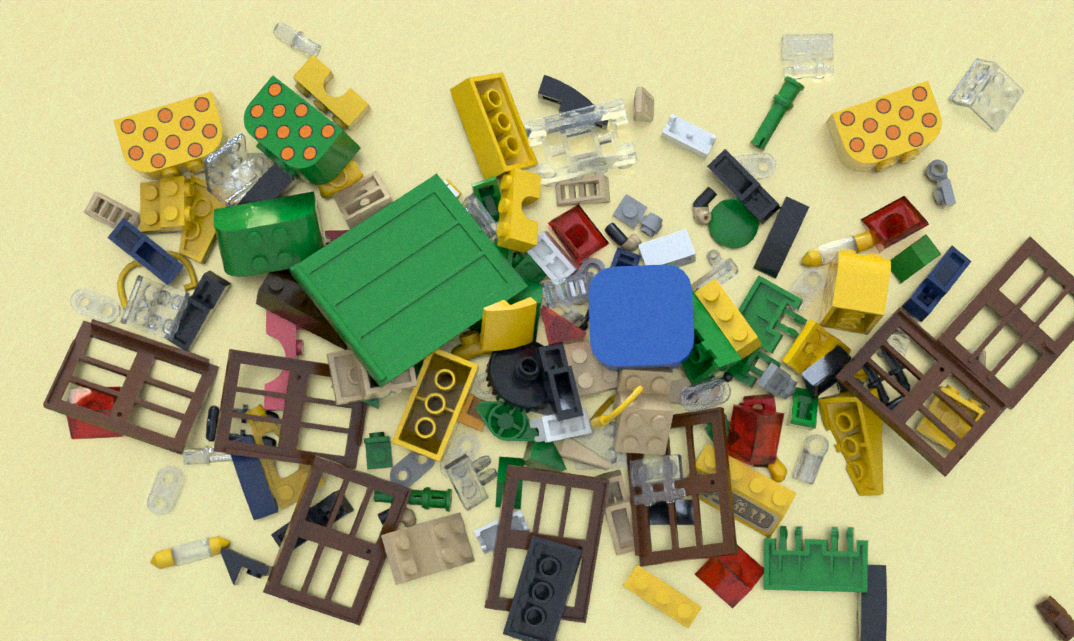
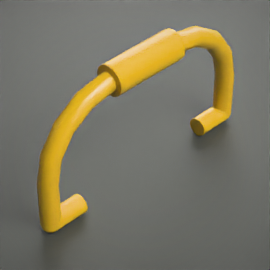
(128, 267)
(599, 421)

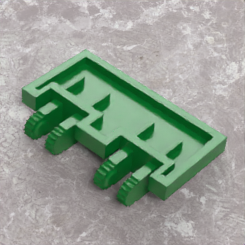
(764, 311)
(816, 566)

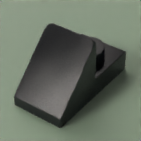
(236, 562)

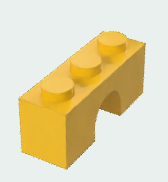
(313, 80)
(514, 228)
(728, 318)
(662, 596)

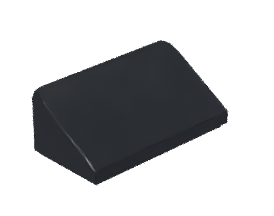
(823, 372)
(660, 513)

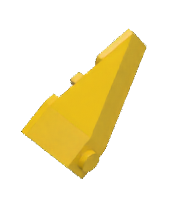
(857, 437)

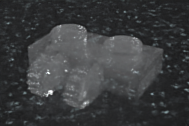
(466, 480)

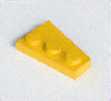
(199, 241)

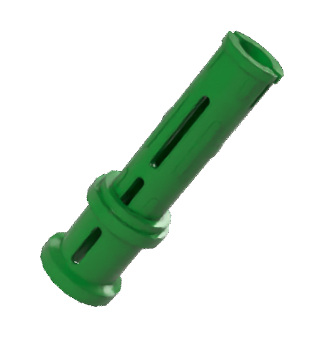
(782, 102)
(429, 498)

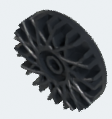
(517, 377)

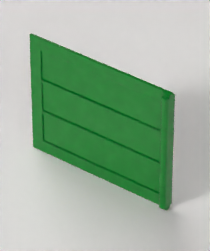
(407, 279)

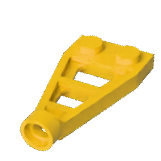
(283, 489)

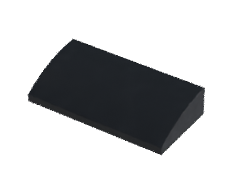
(543, 590)

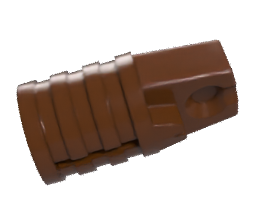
(1057, 618)

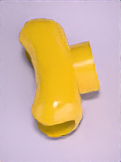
(347, 177)
(469, 346)

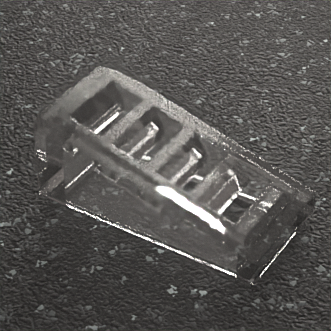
(582, 284)

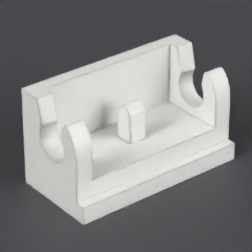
(688, 136)
(669, 250)
(552, 257)
(552, 430)
(487, 534)

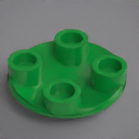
(732, 224)

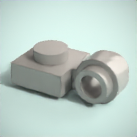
(943, 191)
(632, 211)
(777, 381)

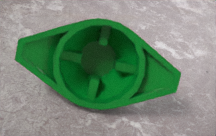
(506, 423)

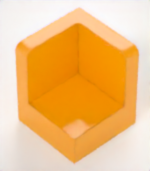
(469, 414)

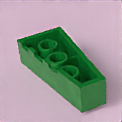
(711, 350)

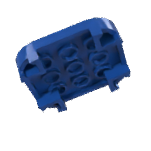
(641, 317)

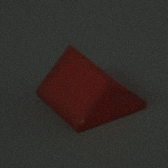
(894, 223)
(577, 235)
(560, 329)
(93, 401)
(754, 435)
(731, 575)

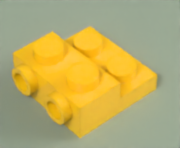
(166, 205)
(949, 417)

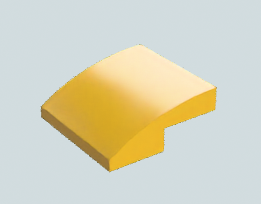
(507, 325)
(811, 346)

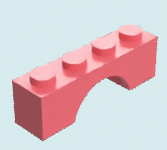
(288, 336)

